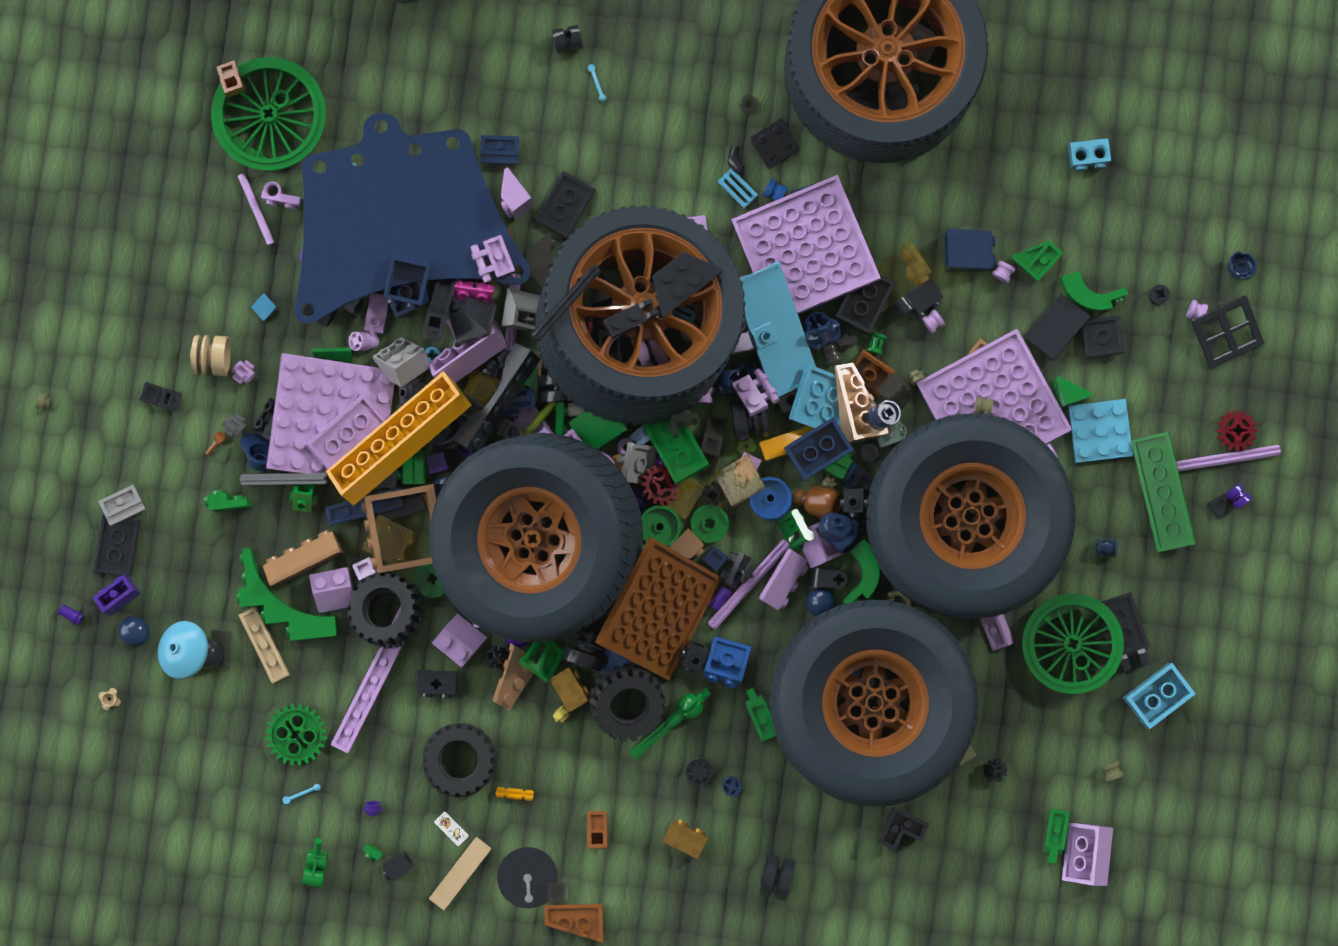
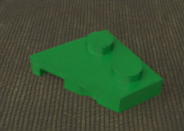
(1037, 259)

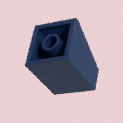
(969, 250)

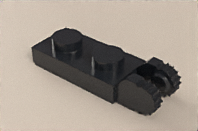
(629, 319)

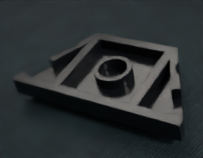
(682, 280)

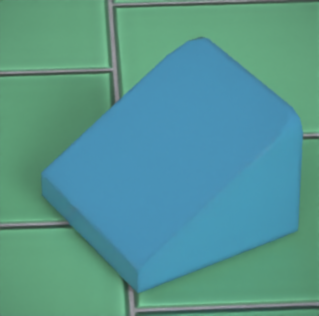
(264, 307)

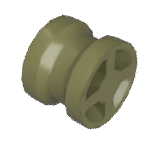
(983, 406)
(1112, 770)

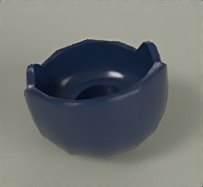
(1242, 266)
(820, 601)
(134, 631)

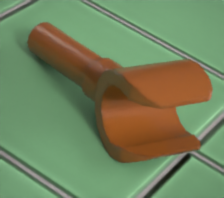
(219, 439)

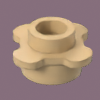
(114, 699)

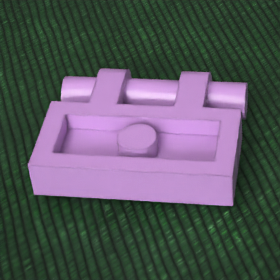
(498, 256)
(750, 395)

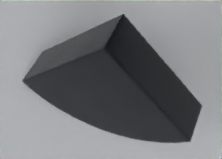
(1218, 506)

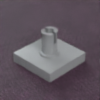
(636, 461)

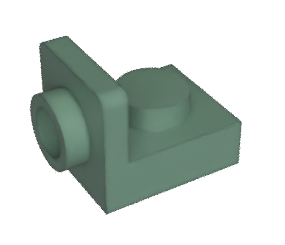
(895, 433)

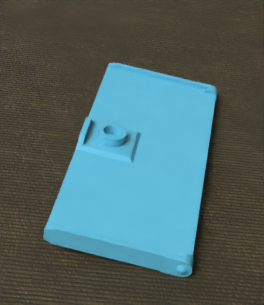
(775, 328)

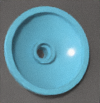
(189, 652)

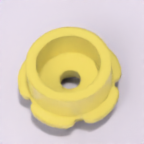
(561, 714)

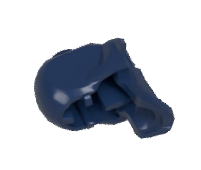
(820, 330)
(727, 377)
(524, 401)
(839, 531)

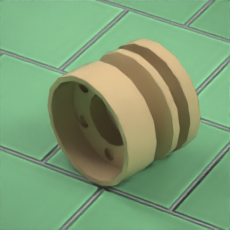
(207, 355)

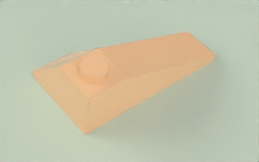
(854, 405)

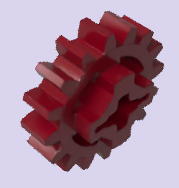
(1236, 438)
(655, 492)

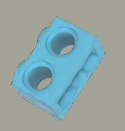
(1088, 149)

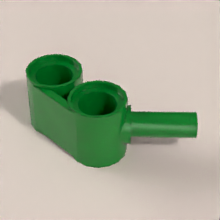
(316, 864)

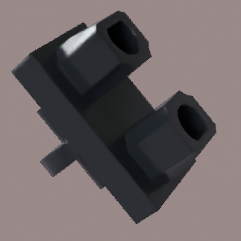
(739, 571)

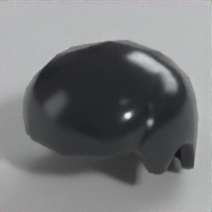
(214, 655)

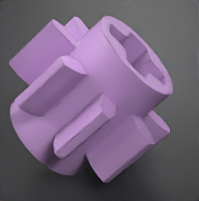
(243, 372)

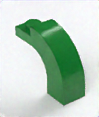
(1084, 298)
(870, 572)

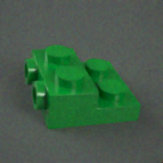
(222, 501)

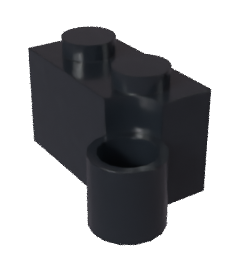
(919, 300)

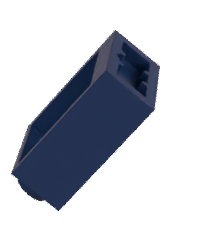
(410, 261)

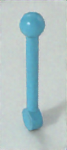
(591, 68)
(287, 799)

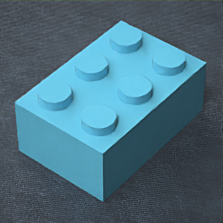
(1159, 695)

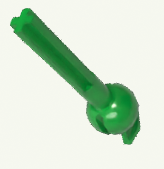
(688, 706)

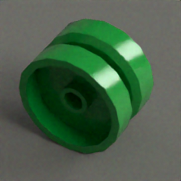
(667, 518)

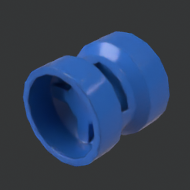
(775, 190)

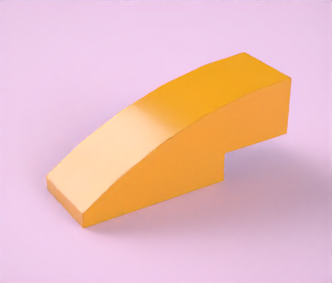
(774, 447)

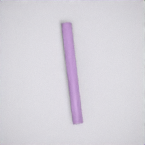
(256, 210)

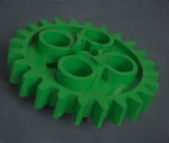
(310, 723)

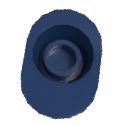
(257, 450)

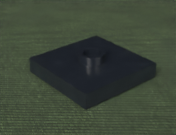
(1103, 337)

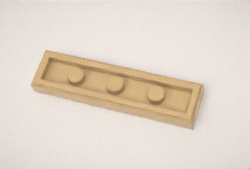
(264, 645)
(460, 873)

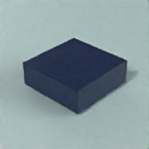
(714, 558)

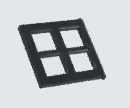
(1227, 331)

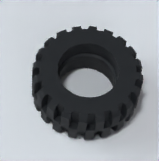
(369, 593)
(638, 723)
(459, 786)

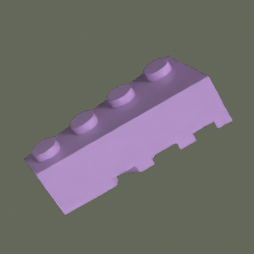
(464, 358)

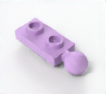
(376, 318)

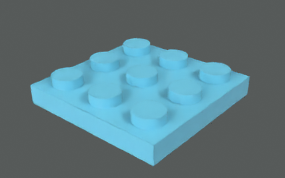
(815, 398)
(1100, 430)

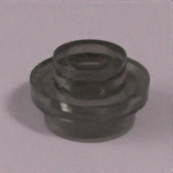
(748, 98)

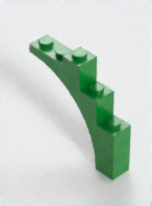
(257, 593)

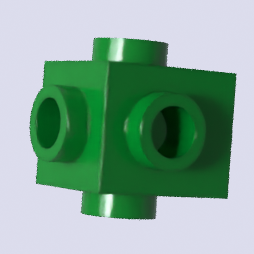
(303, 500)

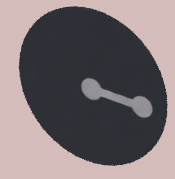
(525, 876)

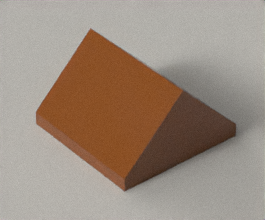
(872, 372)

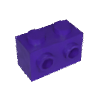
(116, 595)

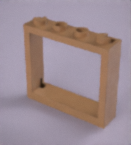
(370, 526)

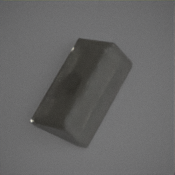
(223, 639)

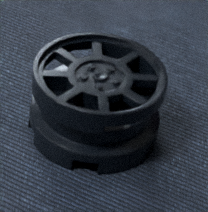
(699, 771)

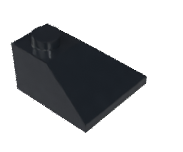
(471, 319)

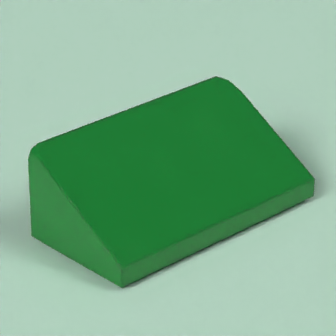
(334, 354)

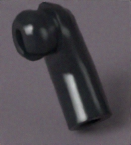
(734, 162)

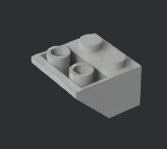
(520, 310)
(402, 361)

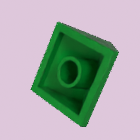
(1068, 392)

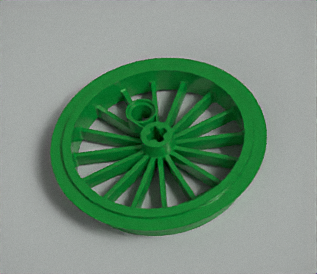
(242, 151)

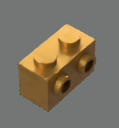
(570, 688)
(685, 838)

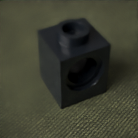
(783, 405)

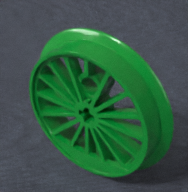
(1056, 608)

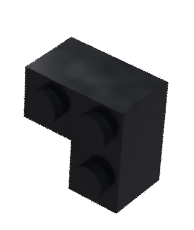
(901, 823)

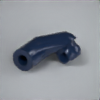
(850, 474)

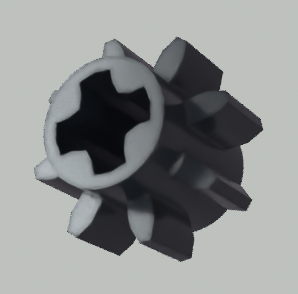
(711, 497)
(496, 657)
(995, 770)

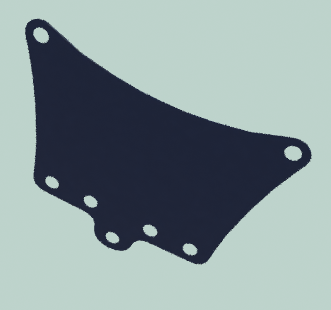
(390, 204)

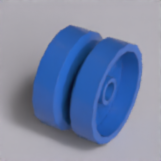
(778, 507)

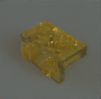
(481, 386)

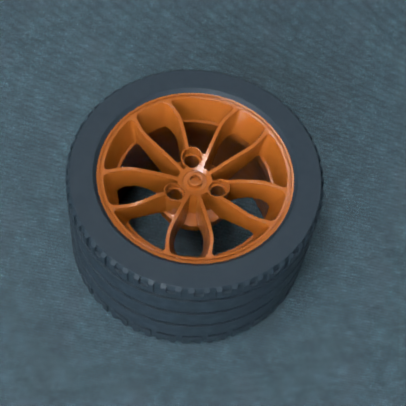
(884, 133)
(622, 390)

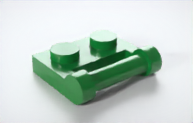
(794, 523)
(546, 662)

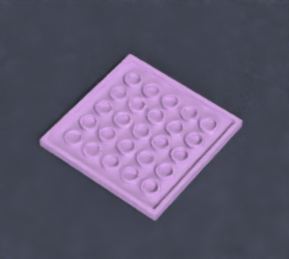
(813, 240)
(1005, 374)
(309, 398)

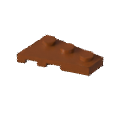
(576, 918)

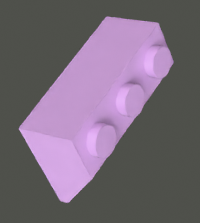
(514, 196)
(783, 580)
(1087, 854)

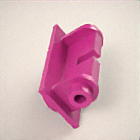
(482, 292)

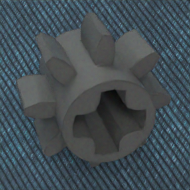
(234, 425)

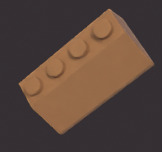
(303, 558)

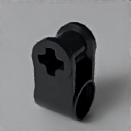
(824, 578)

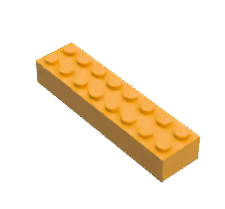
(398, 438)

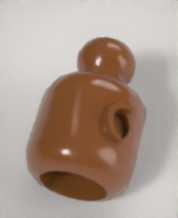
(817, 501)

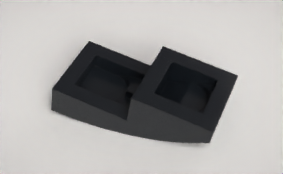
(161, 396)

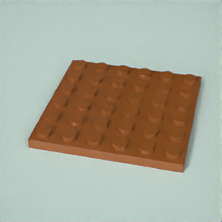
(658, 608)

